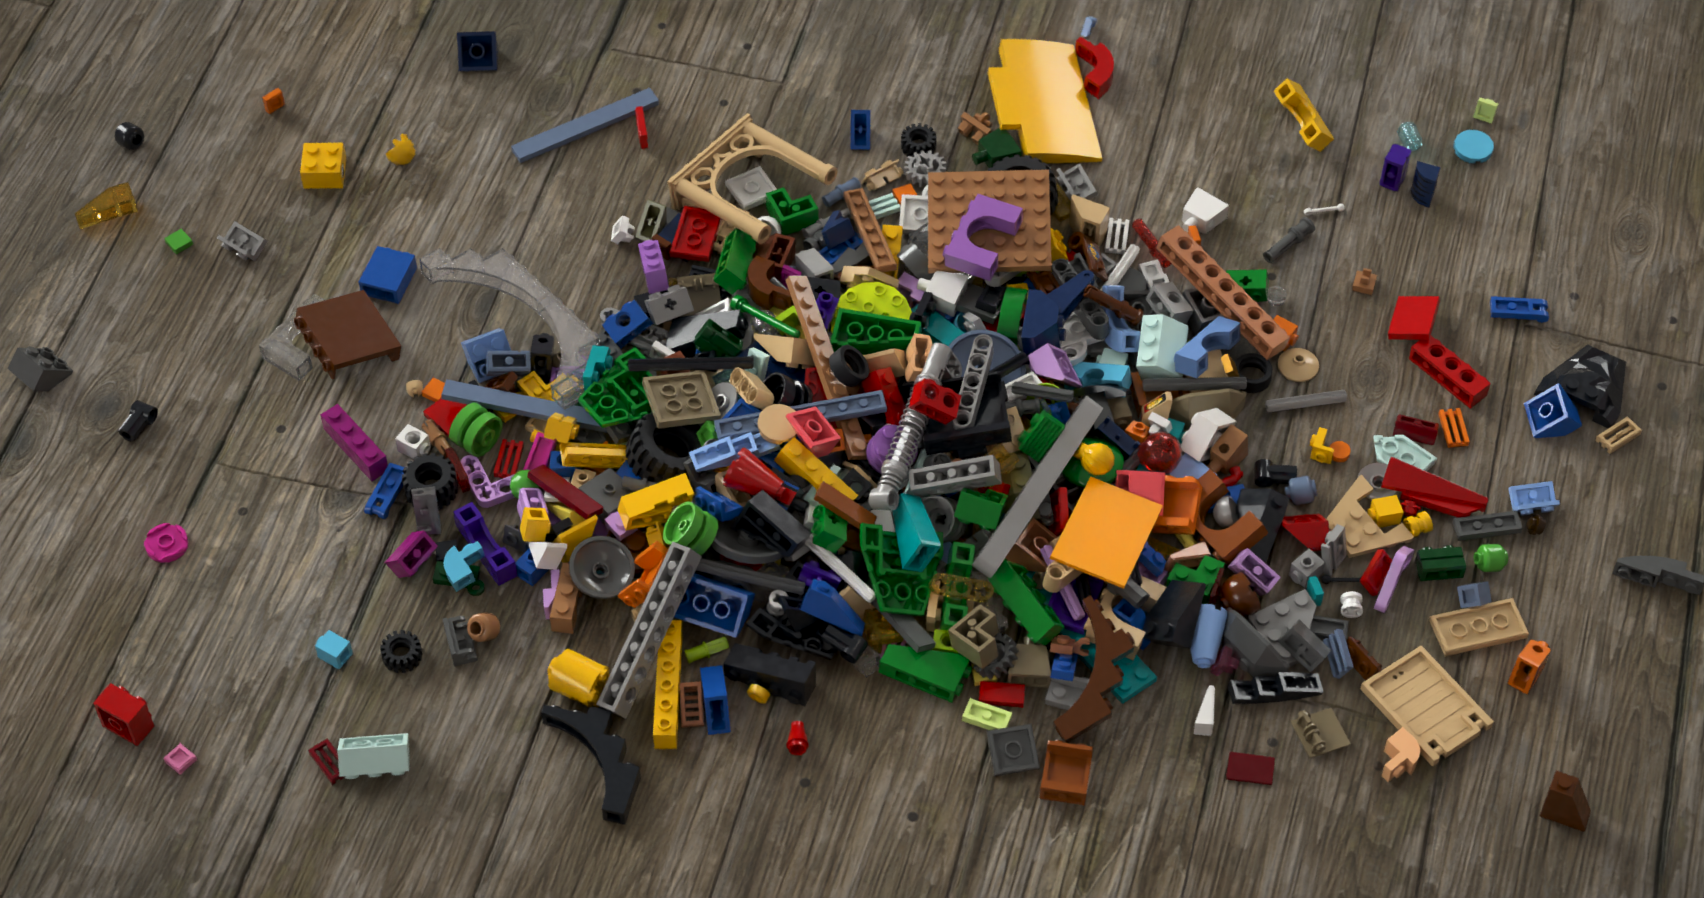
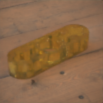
(954, 593)

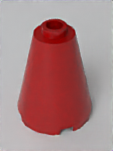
(752, 476)

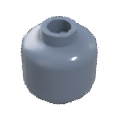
(1301, 490)

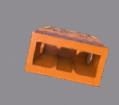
(1535, 656)

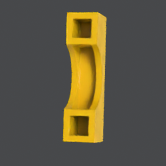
(1297, 102)
(799, 461)

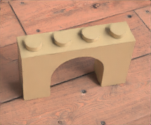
(1111, 600)

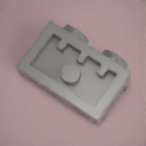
(1065, 693)

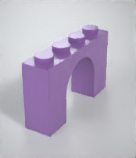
(981, 214)

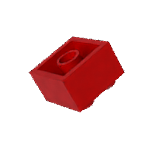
(124, 714)

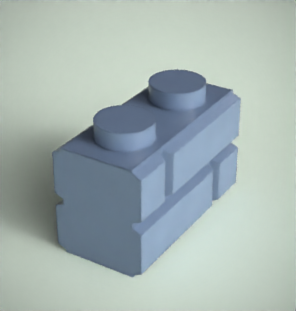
(506, 361)

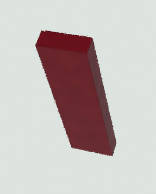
(565, 492)

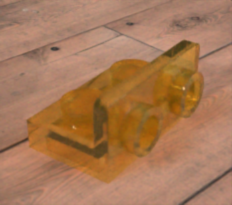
(879, 630)

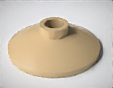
(1298, 365)

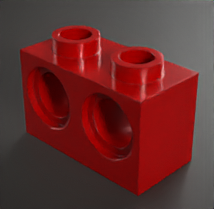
(933, 403)

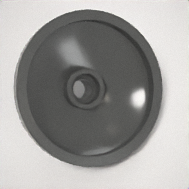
(604, 555)

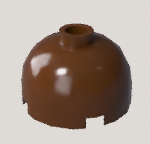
(1239, 595)

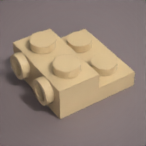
(856, 275)

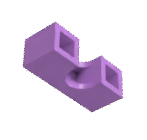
(653, 266)

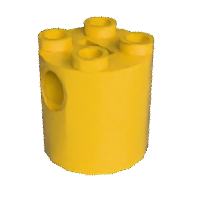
(577, 677)

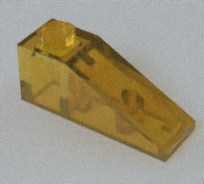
(108, 205)

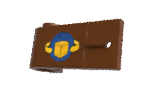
(1090, 252)

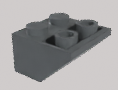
(39, 368)

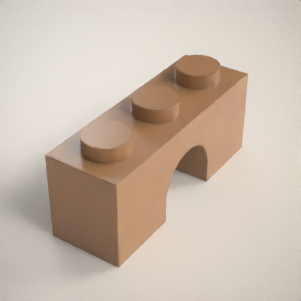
(564, 607)

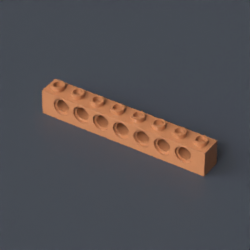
(1223, 292)

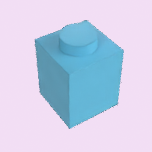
(333, 649)

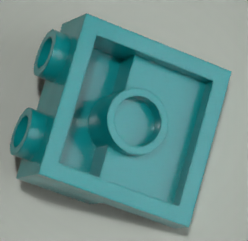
(597, 363)

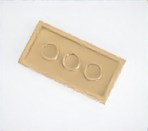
(1478, 627)

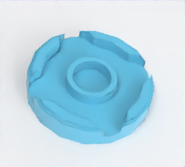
(1473, 146)

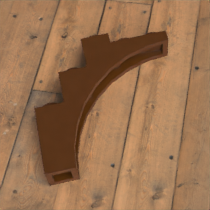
(1091, 707)

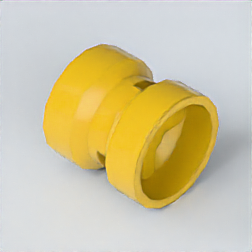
(1418, 524)

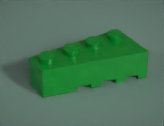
(872, 332)

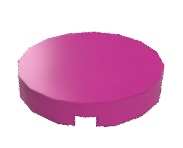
(166, 542)

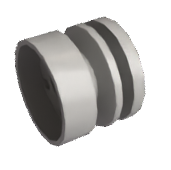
(937, 508)

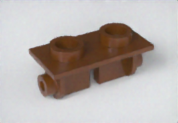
(1364, 665)

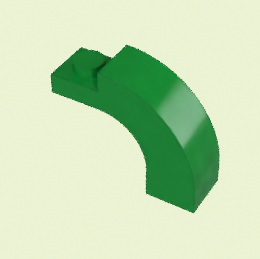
(1011, 313)

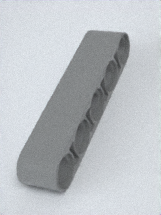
(974, 375)

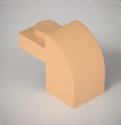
(1404, 753)

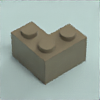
(975, 636)

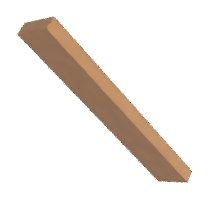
(870, 230)

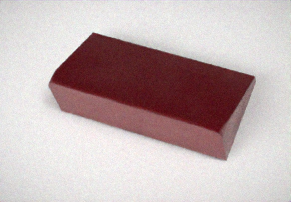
(1416, 429)
(1250, 768)

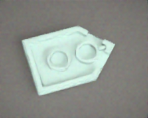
(1404, 450)

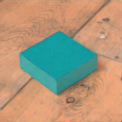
(1315, 590)

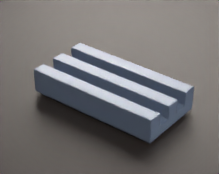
(1336, 656)

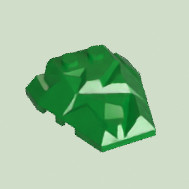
(618, 394)
(895, 588)

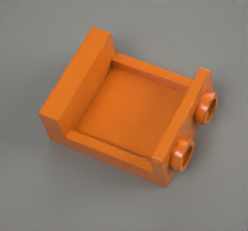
(1180, 506)
(650, 561)

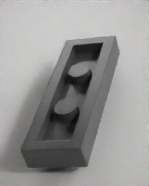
(1487, 525)

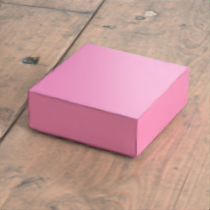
(180, 759)

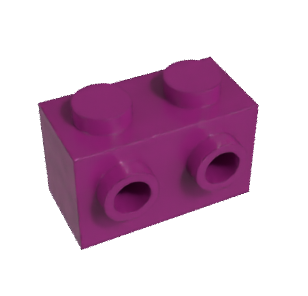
(411, 554)

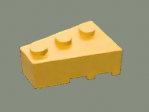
(654, 502)

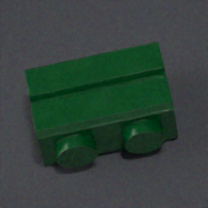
(717, 338)
(1440, 563)

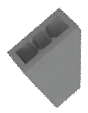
(813, 264)

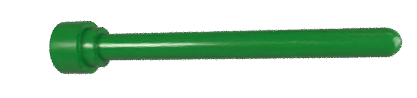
(740, 303)

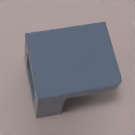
(1474, 594)

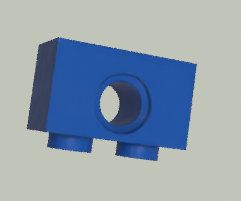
(638, 323)

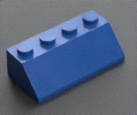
(715, 605)

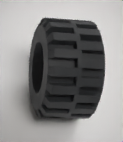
(429, 468)

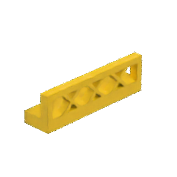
(592, 455)

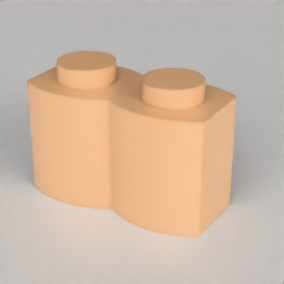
(916, 355)

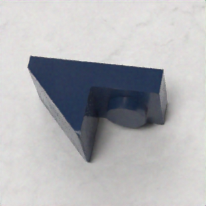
(837, 229)

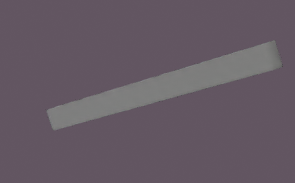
(1037, 487)

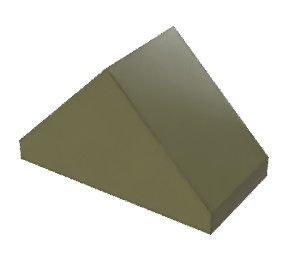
(652, 220)

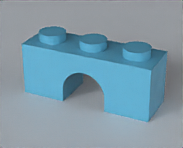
(1102, 373)

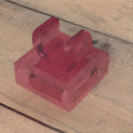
(1224, 662)

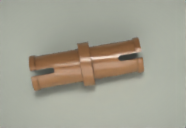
(436, 437)

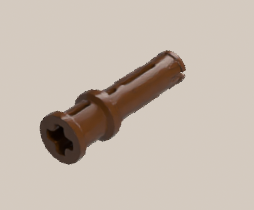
(1120, 308)

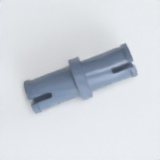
(838, 194)

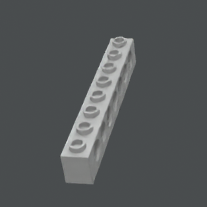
(649, 630)

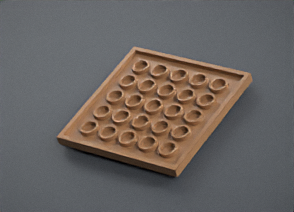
(1028, 189)

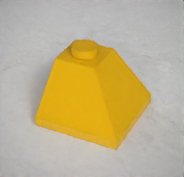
(575, 536)

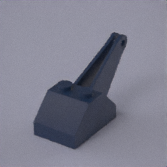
(1049, 312)

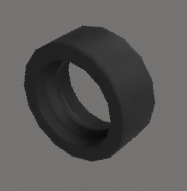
(855, 360)
(1257, 361)

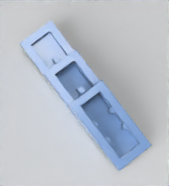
(725, 451)

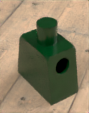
(996, 147)

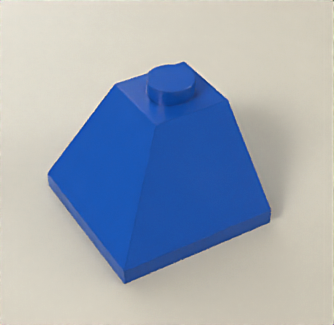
(1552, 413)

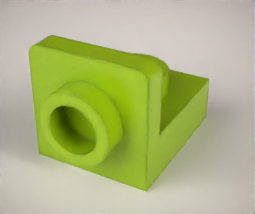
(789, 317)

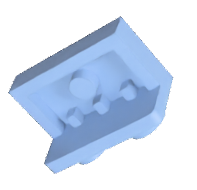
(1533, 497)

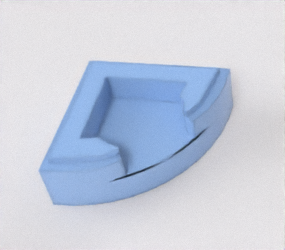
(1088, 24)

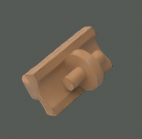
(977, 125)

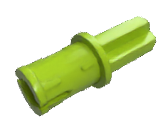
(706, 649)

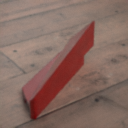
(1431, 490)

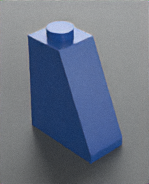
(715, 700)

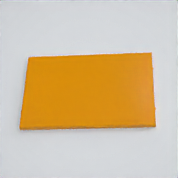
(1106, 532)

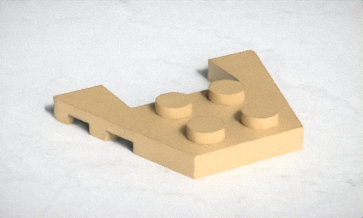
(1360, 530)

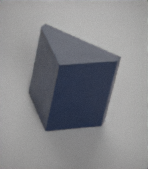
(477, 51)

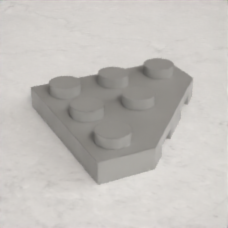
(1280, 617)

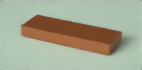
(843, 506)

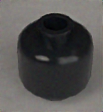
(129, 135)

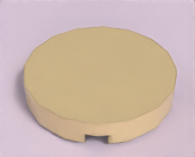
(774, 424)

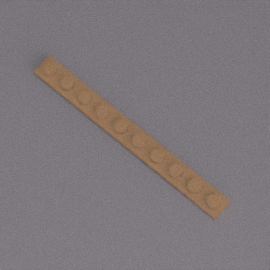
(821, 351)

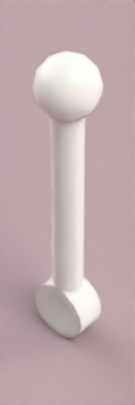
(1340, 207)

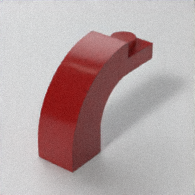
(1100, 57)

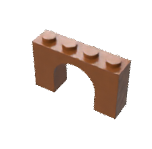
(1232, 540)

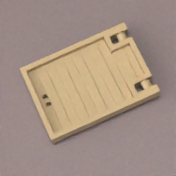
(1427, 704)

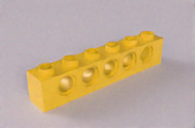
(667, 688)

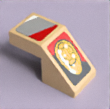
(1159, 405)

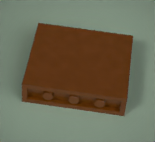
(346, 331)

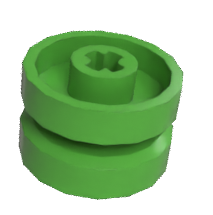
(475, 429)
(691, 527)

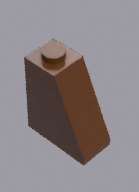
(1566, 802)

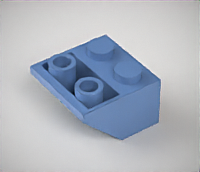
(477, 348)

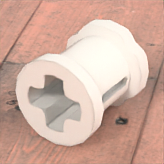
(774, 605)

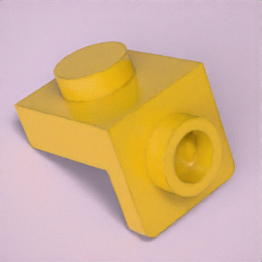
(1319, 451)

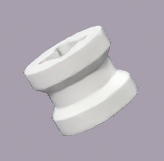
(1351, 604)

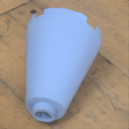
(1208, 635)

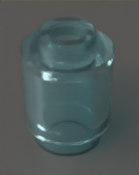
(1410, 136)

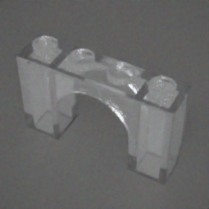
(282, 353)

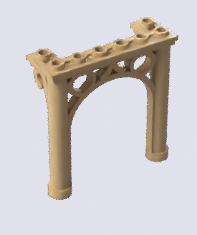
(751, 141)

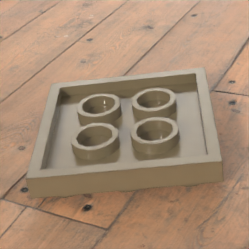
(681, 399)

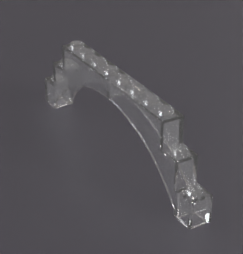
(506, 275)

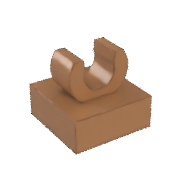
(1364, 281)

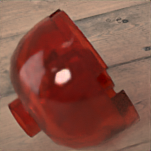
(1160, 452)

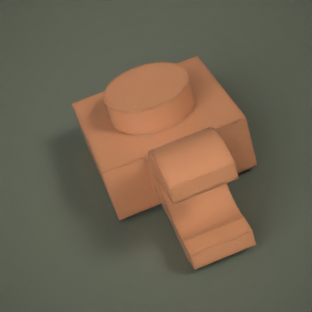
(1065, 645)

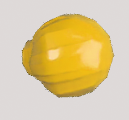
(402, 152)
(1095, 458)

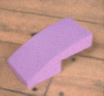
(548, 594)

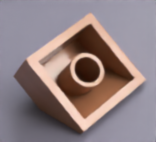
(1028, 545)

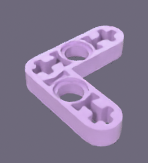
(491, 489)
(1400, 563)

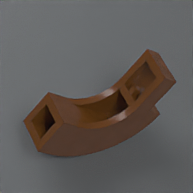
(762, 290)

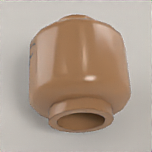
(483, 627)

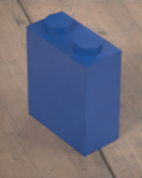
(388, 274)

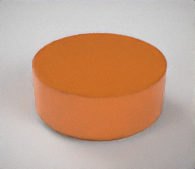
(1341, 451)

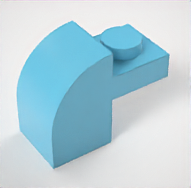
(457, 564)

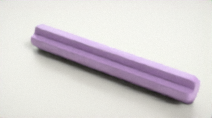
(1067, 592)

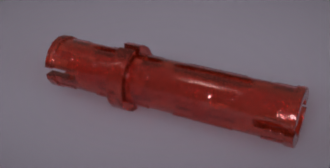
(1141, 229)

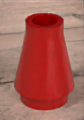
(797, 739)

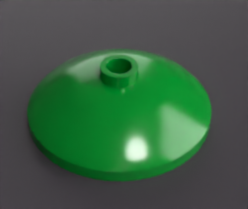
(1079, 476)

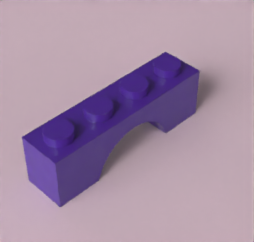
(497, 559)

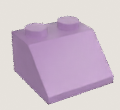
(1053, 365)

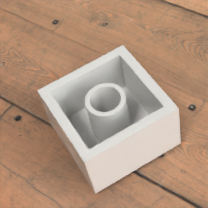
(1204, 433)

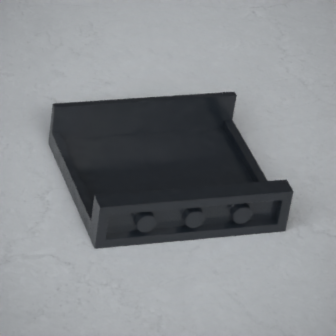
(990, 424)

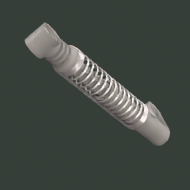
(939, 366)

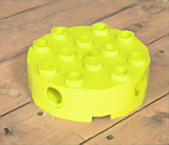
(875, 299)

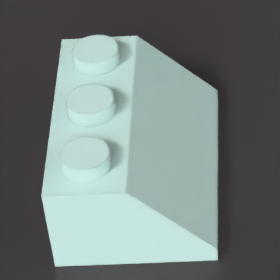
(1157, 346)
(373, 755)

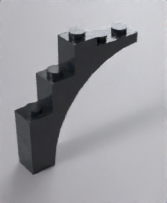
(593, 732)

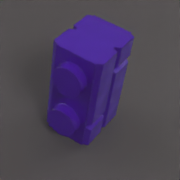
(1395, 167)

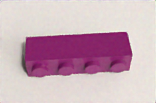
(354, 442)

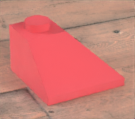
(814, 431)

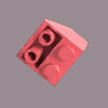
(1143, 483)

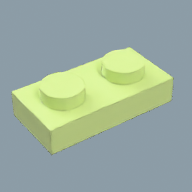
(986, 716)

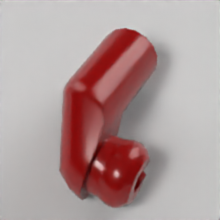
(1233, 479)

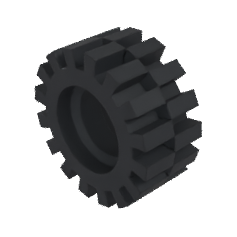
(918, 132)
(405, 661)

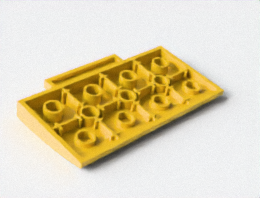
(1044, 100)

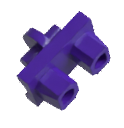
(827, 306)
(812, 571)

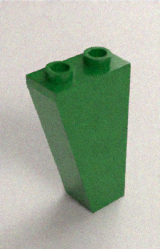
(928, 670)

